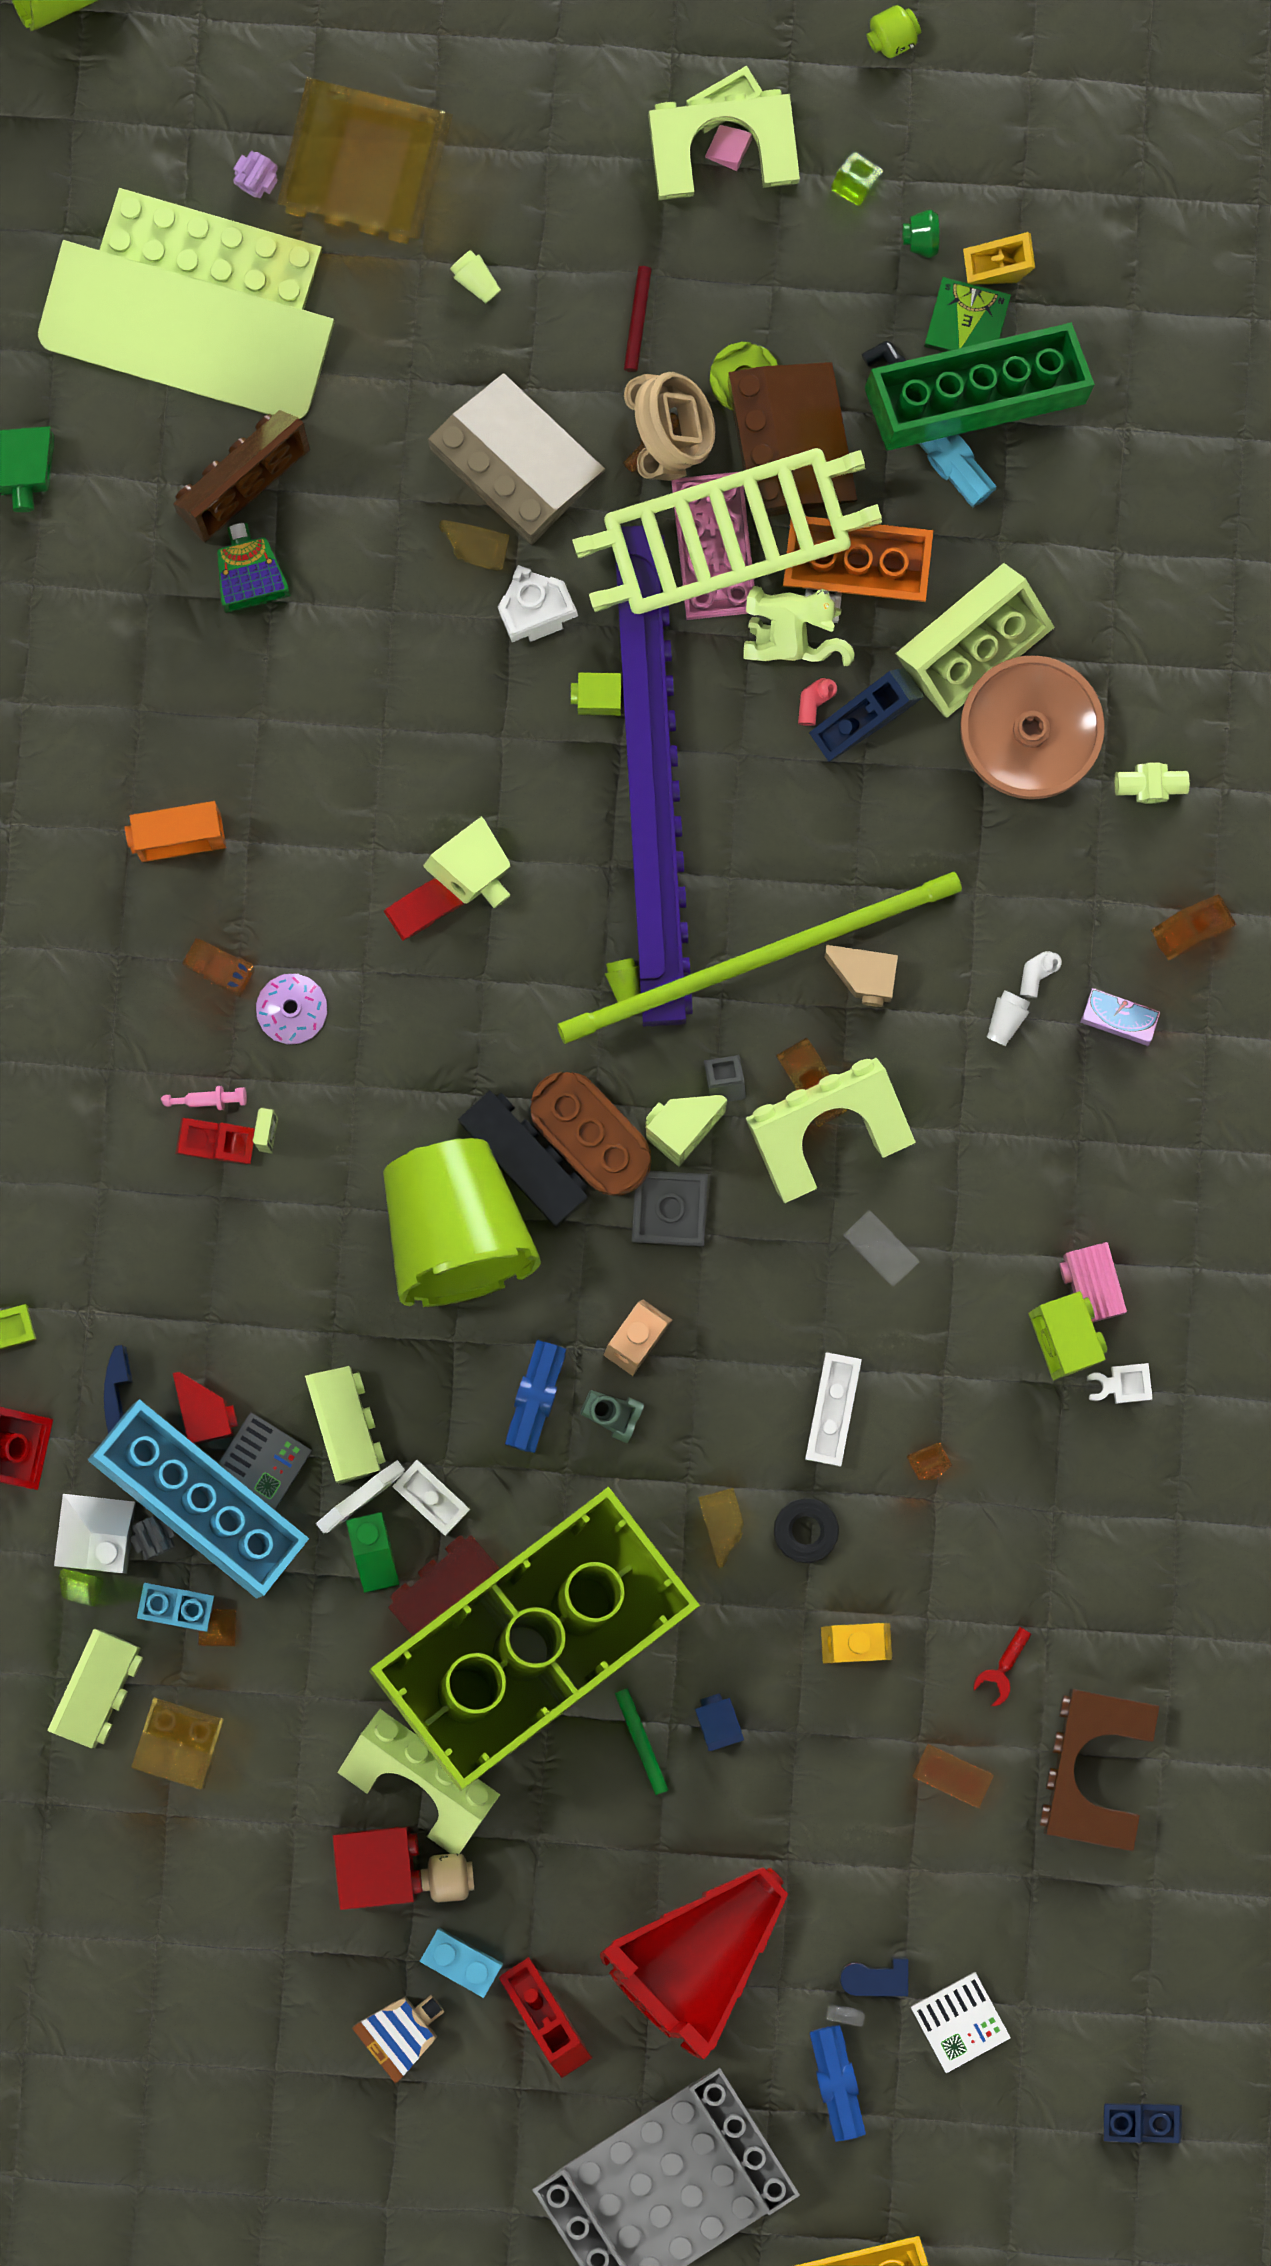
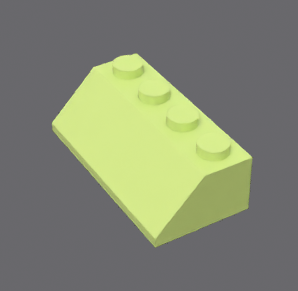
(978, 632)

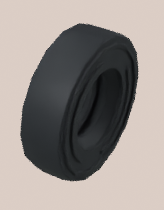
(796, 1550)

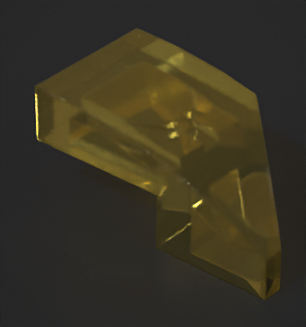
(476, 544)
(722, 1522)

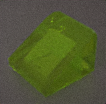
(856, 178)

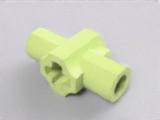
(1151, 783)

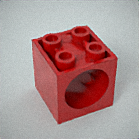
(376, 1867)

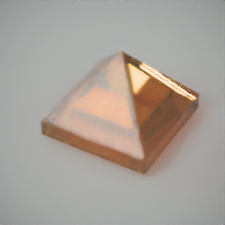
(929, 1462)
(220, 1630)

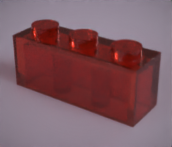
(442, 1584)

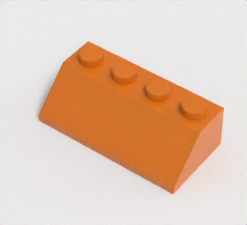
(878, 564)

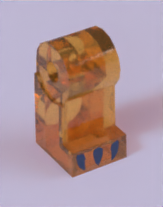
(219, 967)

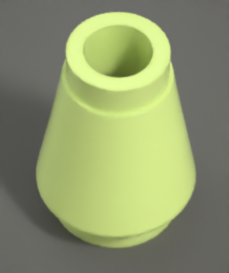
(475, 276)

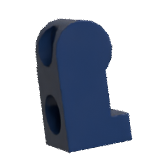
(876, 1981)

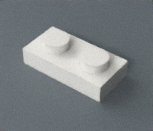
(431, 1498)

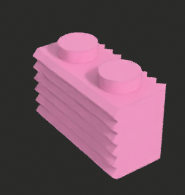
(1094, 1275)

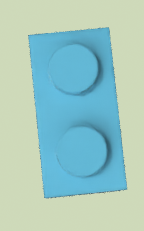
(461, 1962)

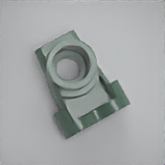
(619, 1417)

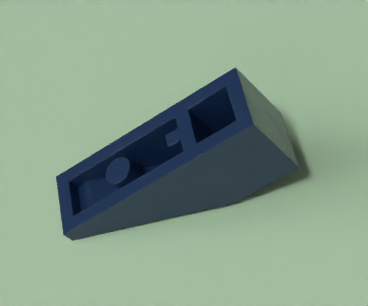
(866, 713)

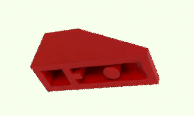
(545, 2018)

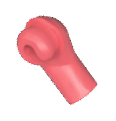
(813, 697)

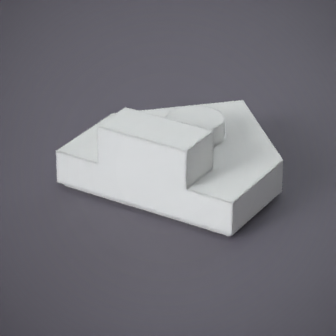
(535, 605)

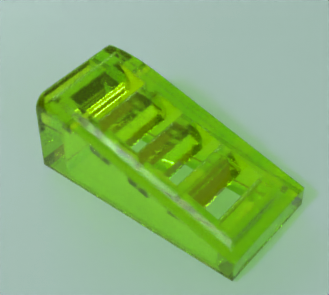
(80, 1587)

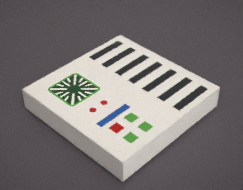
(960, 2022)

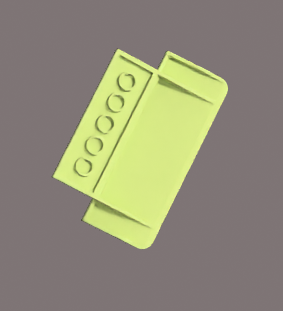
(192, 306)

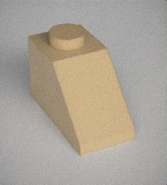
(864, 973)

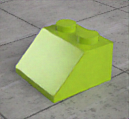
(1068, 1335)

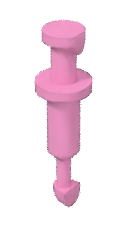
(214, 1098)

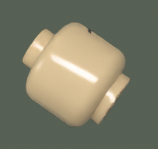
(448, 1878)

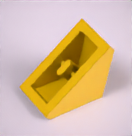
(1000, 260)

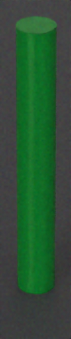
(641, 1741)

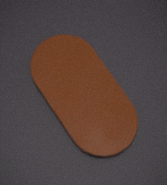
(590, 1133)

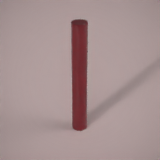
(637, 318)

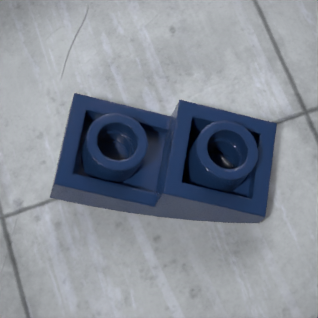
(1142, 2122)

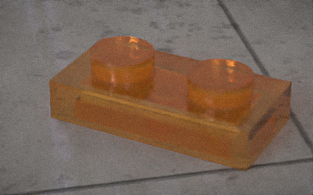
(952, 1776)

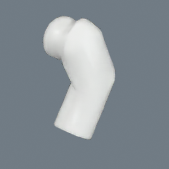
(1037, 969)

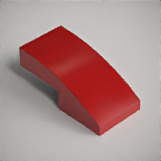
(421, 908)
(215, 1141)

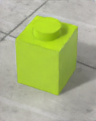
(597, 694)

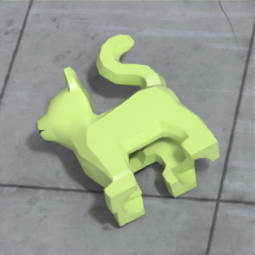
(787, 634)

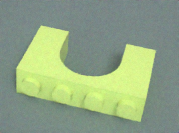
(765, 117)
(781, 1126)
(395, 1749)

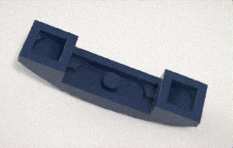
(117, 1373)

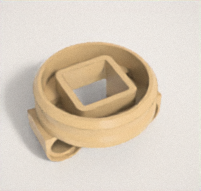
(664, 453)

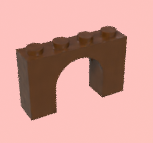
(1068, 1811)

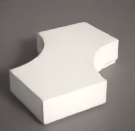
(361, 1497)

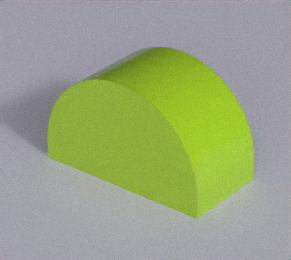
(534, 1639)

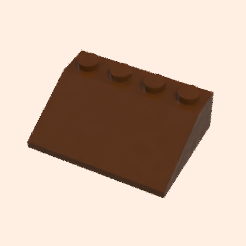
(784, 414)
(243, 474)

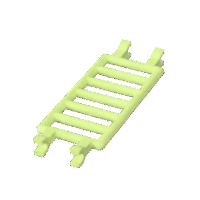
(714, 490)

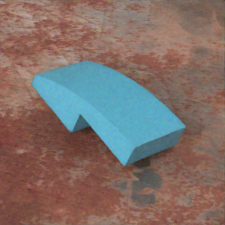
(175, 1607)

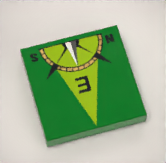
(965, 316)

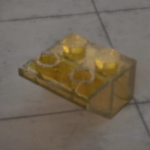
(178, 1744)

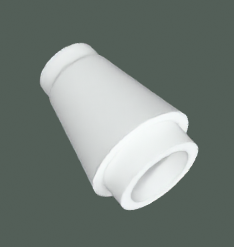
(1007, 1017)

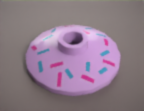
(301, 1024)

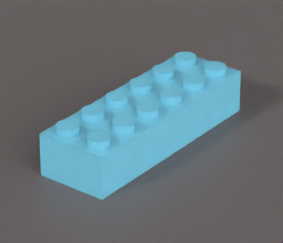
(198, 1499)

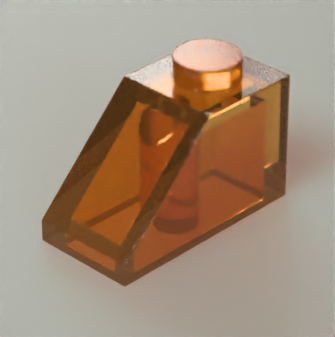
(1193, 927)
(806, 1070)

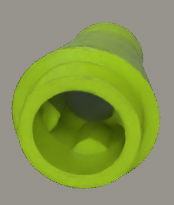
(623, 978)

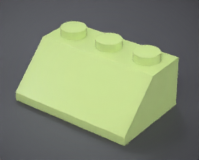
(683, 1124)
(345, 1424)
(96, 1689)

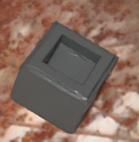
(725, 1077)

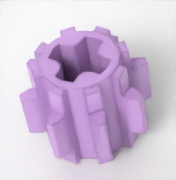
(255, 174)

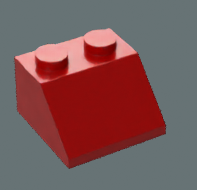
(22, 1447)

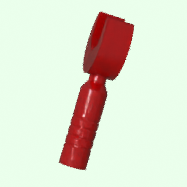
(1005, 1664)

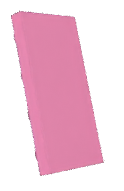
(731, 599)

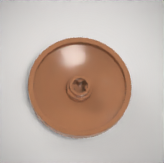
(1032, 727)

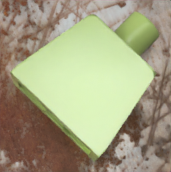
(471, 865)

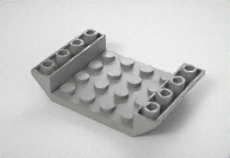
(668, 2182)

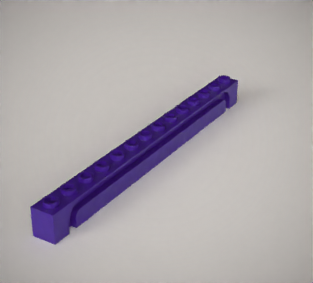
(652, 788)

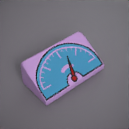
(1120, 1017)

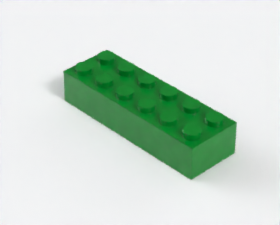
(979, 386)

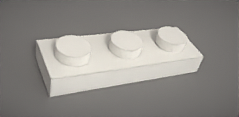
(833, 1409)

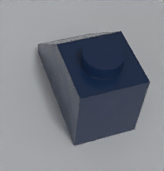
(718, 1722)

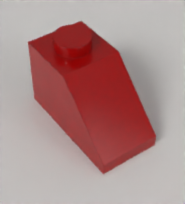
(203, 1412)

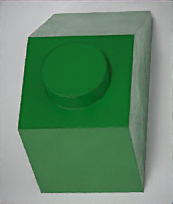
(372, 1552)

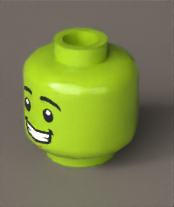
(893, 31)

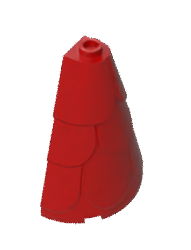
(698, 1958)

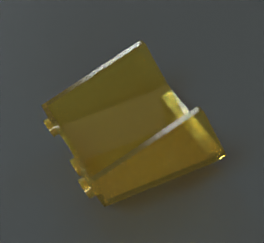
(363, 160)

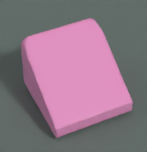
(729, 146)

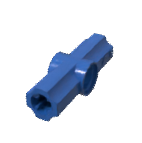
(535, 1396)
(837, 2083)

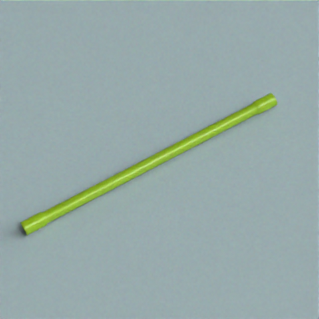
(590, 1022)

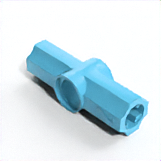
(955, 461)

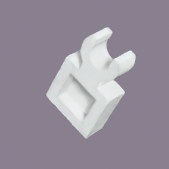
(1127, 1383)

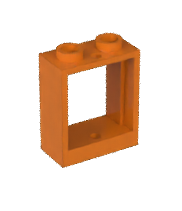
(176, 831)

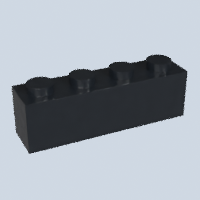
(524, 1159)

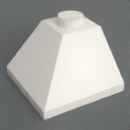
(94, 1534)

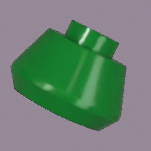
(922, 233)

